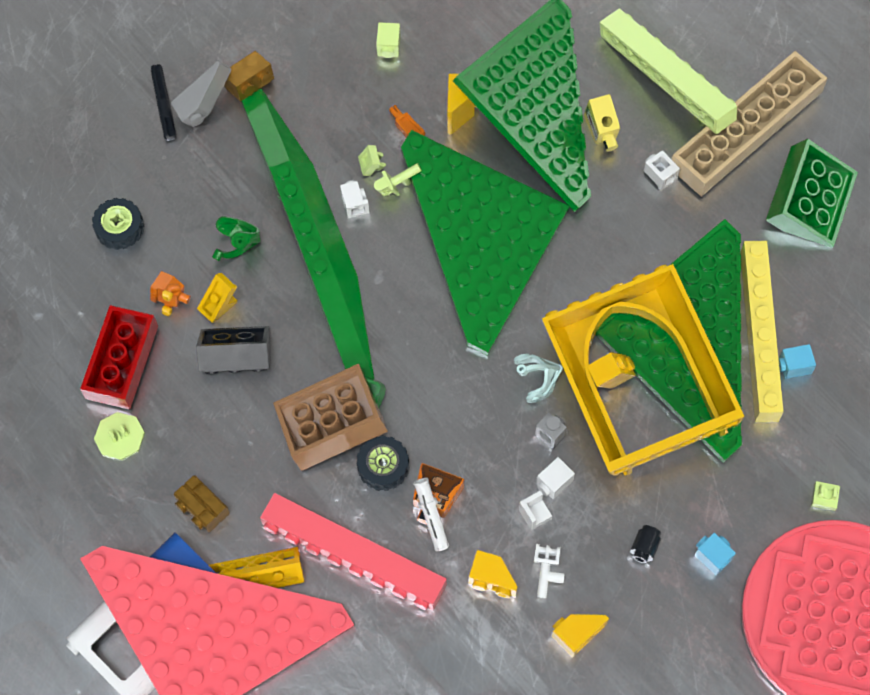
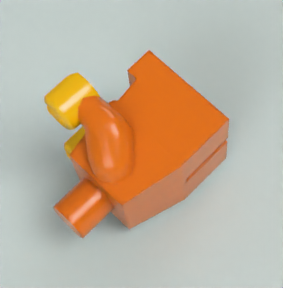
(169, 292)

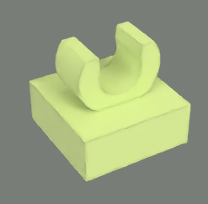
(370, 160)
(825, 496)

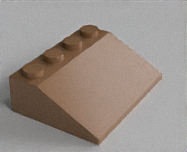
(329, 417)

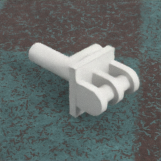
(545, 574)

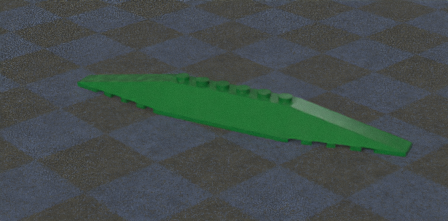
(314, 231)

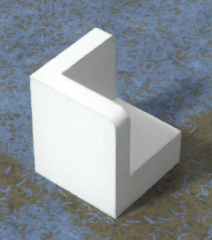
(534, 510)

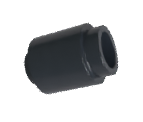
(646, 544)

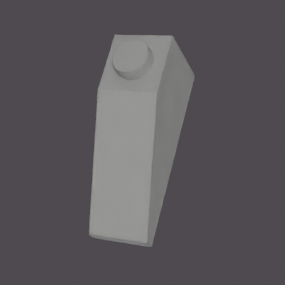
(199, 98)

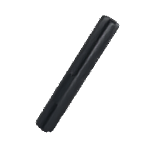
(163, 102)

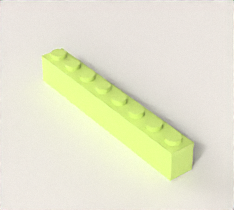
(668, 71)

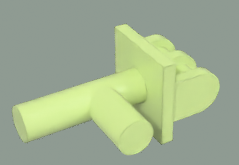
(387, 184)

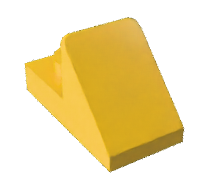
(218, 298)

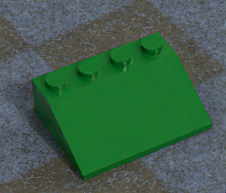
(812, 194)

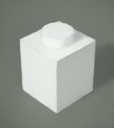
(555, 478)

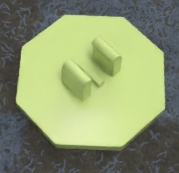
(119, 436)

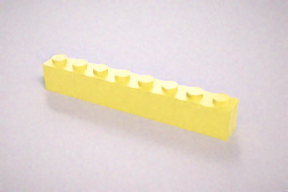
(761, 332)

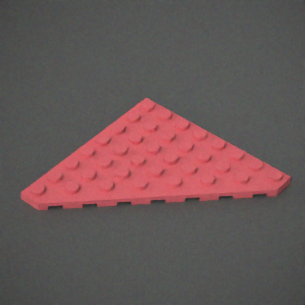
(208, 629)

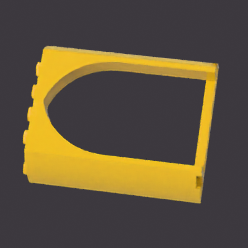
(665, 302)

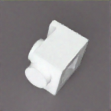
(661, 162)
(354, 199)

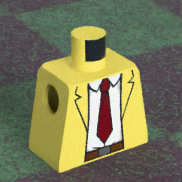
(602, 121)

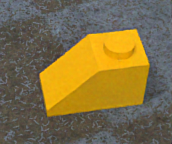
(577, 631)

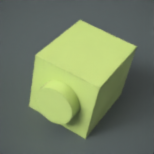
(388, 39)

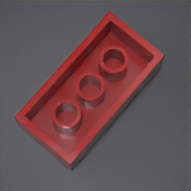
(119, 357)

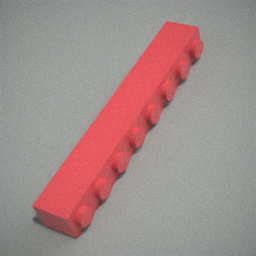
(353, 551)

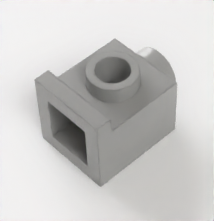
(551, 430)

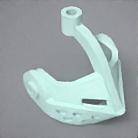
(552, 373)

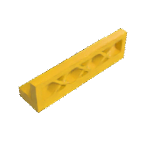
(275, 573)

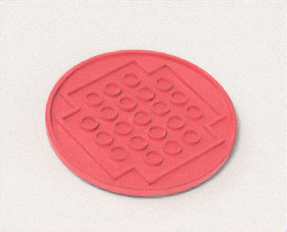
(811, 610)

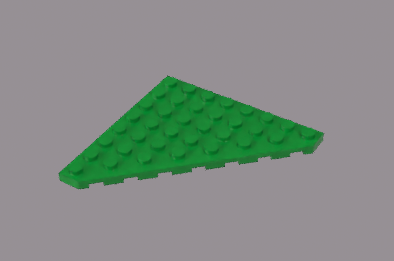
(532, 96)
(483, 232)
(712, 282)

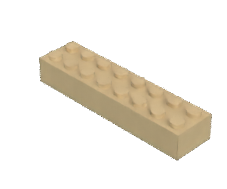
(759, 116)

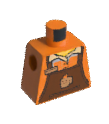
(444, 487)

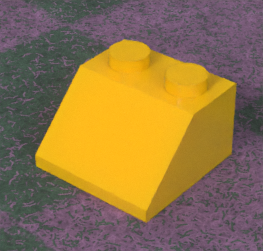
(459, 108)

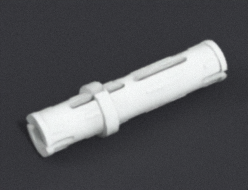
(429, 508)

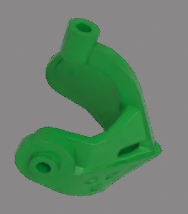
(242, 235)

